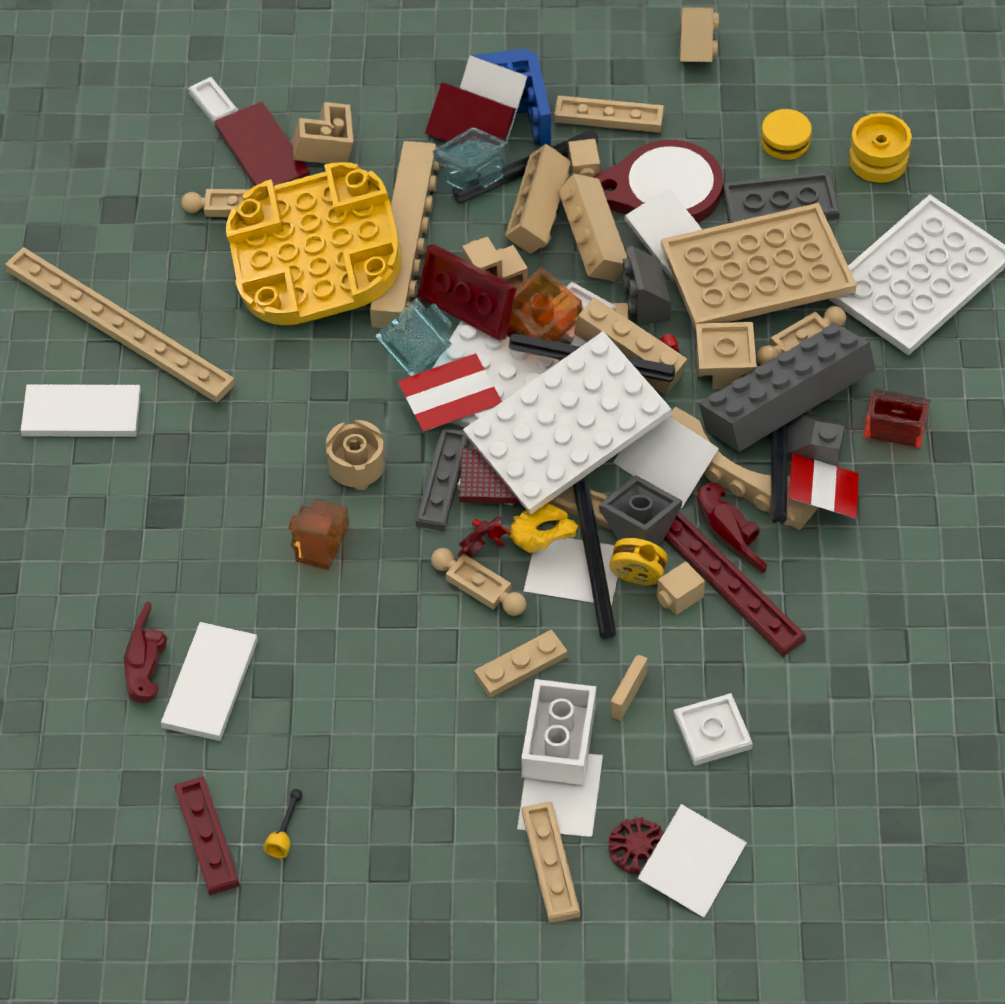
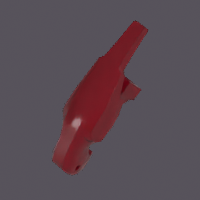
(729, 524)
(142, 658)

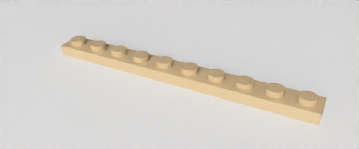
(120, 325)

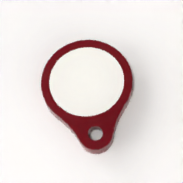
(662, 165)

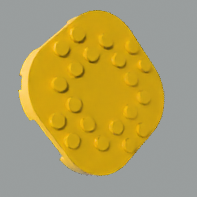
(314, 245)

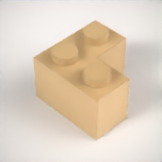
(697, 34)
(325, 139)
(501, 263)

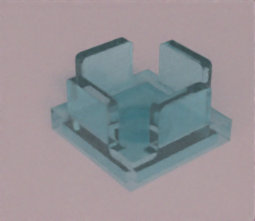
(471, 154)
(416, 336)

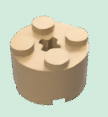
(355, 454)

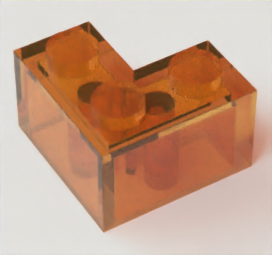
(318, 533)

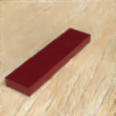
(206, 835)

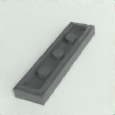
(442, 480)

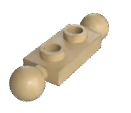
(215, 203)
(798, 332)
(478, 581)

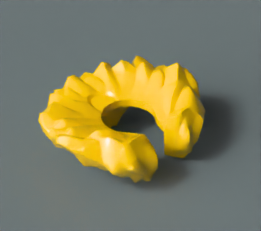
(530, 539)

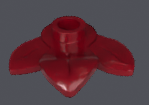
(474, 540)

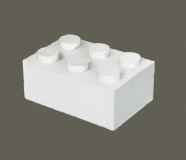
(559, 732)

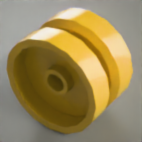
(880, 147)

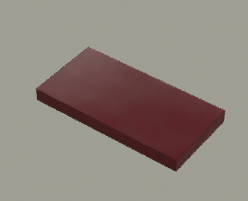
(260, 146)
(466, 292)

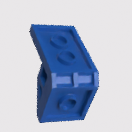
(534, 91)

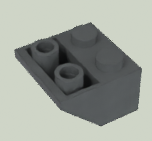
(646, 287)

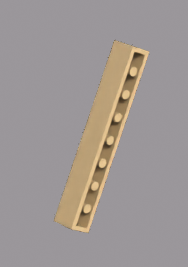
(410, 207)

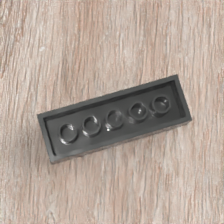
(787, 386)

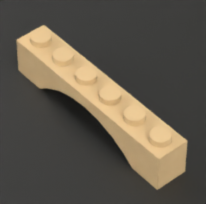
(746, 483)

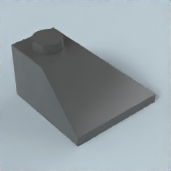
(816, 437)
(640, 511)

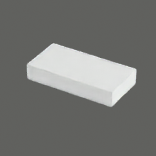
(212, 99)

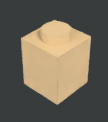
(584, 157)
(680, 588)

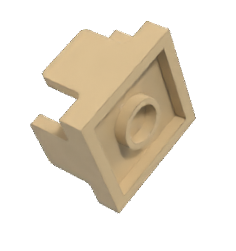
(725, 351)

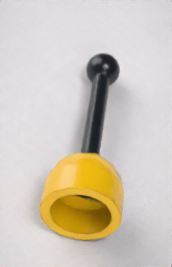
(278, 843)

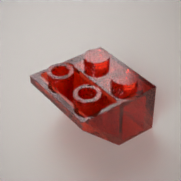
(896, 418)

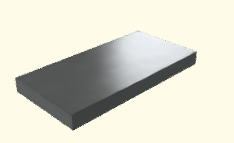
(777, 194)

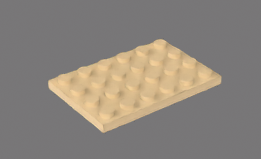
(758, 265)

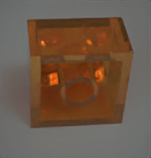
(544, 307)

